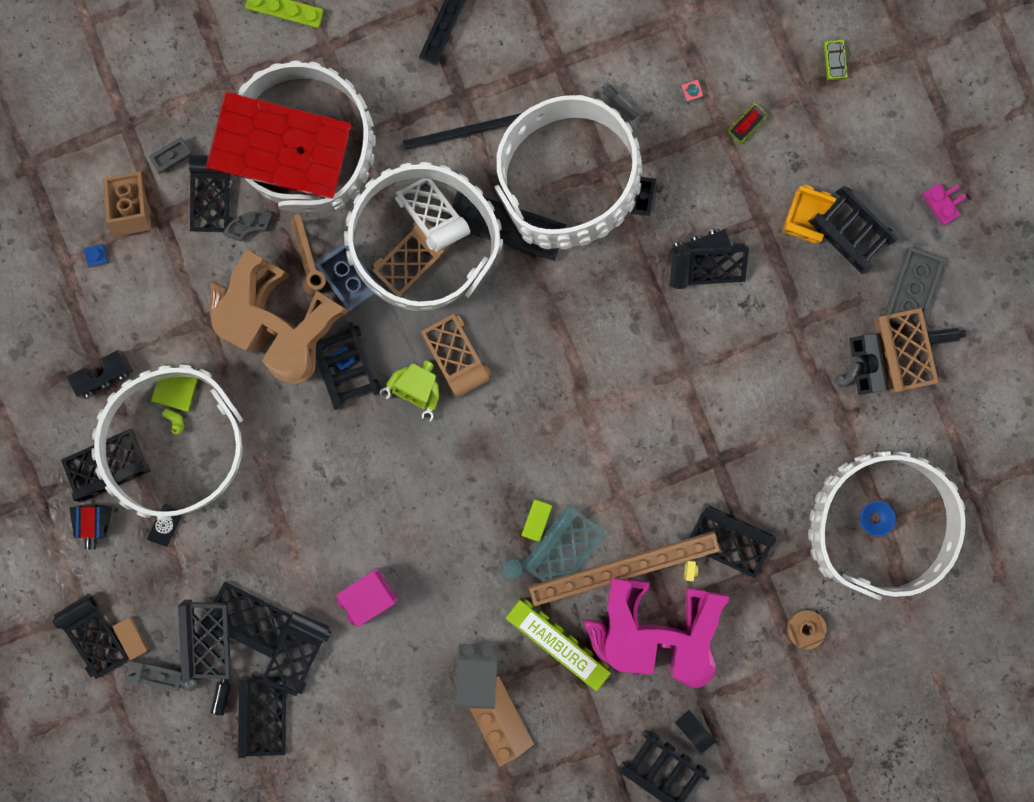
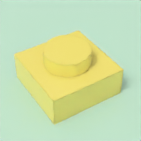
(691, 570)

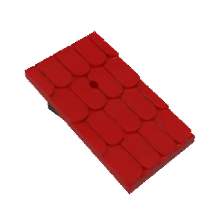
(278, 145)

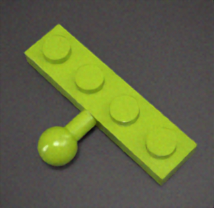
(288, 10)

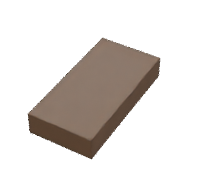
(130, 638)

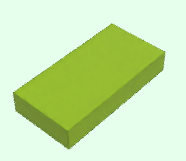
(536, 520)

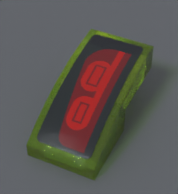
(747, 123)

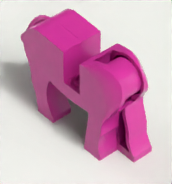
(634, 646)

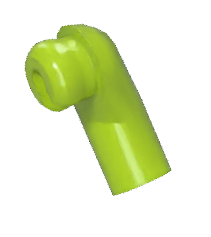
(176, 420)

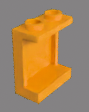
(804, 206)

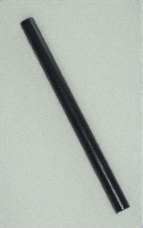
(460, 132)

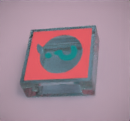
(691, 91)

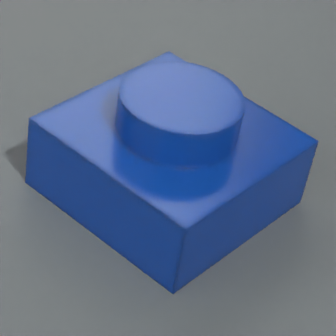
(96, 255)

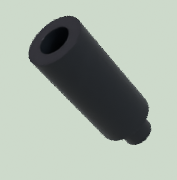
(945, 335)
(220, 697)

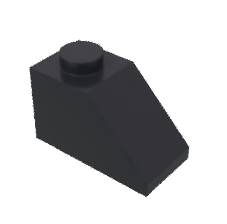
(646, 199)

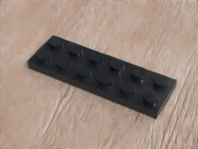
(509, 233)

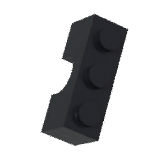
(115, 368)
(874, 374)

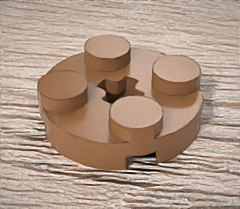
(816, 634)

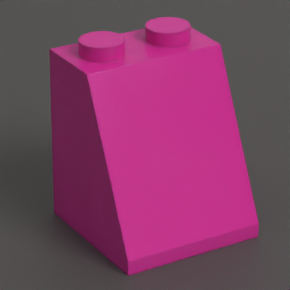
(366, 598)

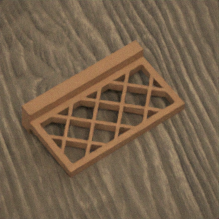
(891, 358)

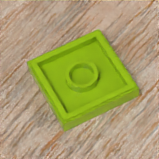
(175, 392)

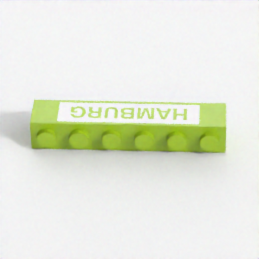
(557, 644)

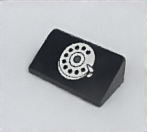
(164, 529)

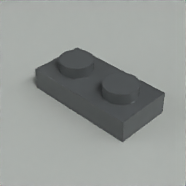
(170, 155)

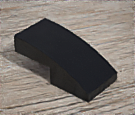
(695, 731)

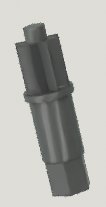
(620, 101)

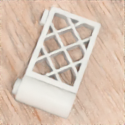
(442, 234)

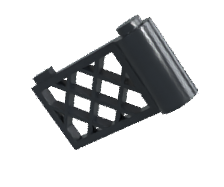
(198, 169)
(684, 260)
(77, 614)
(308, 631)

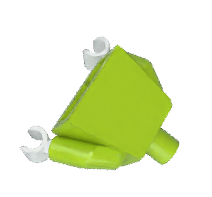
(415, 385)

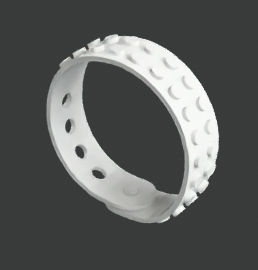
(280, 73)
(558, 109)
(444, 175)
(114, 402)
(950, 548)

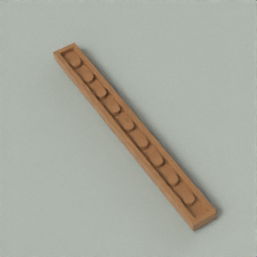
(624, 568)

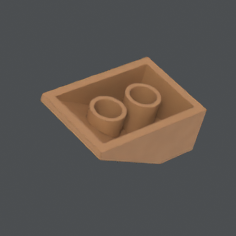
(126, 204)

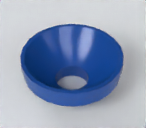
(886, 521)

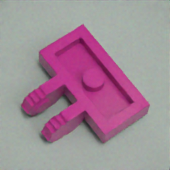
(941, 203)

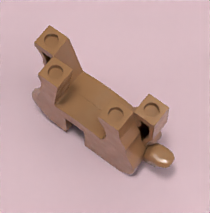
(241, 319)

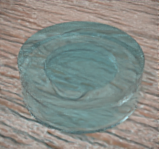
(512, 569)

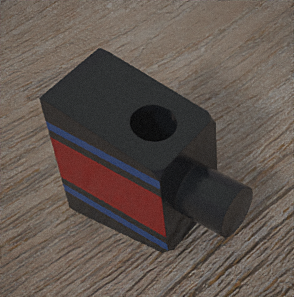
(90, 523)

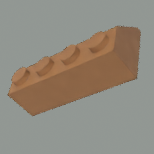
(503, 727)

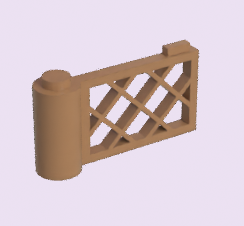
(421, 237)
(315, 279)
(468, 377)

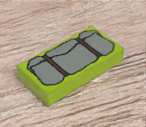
(835, 60)

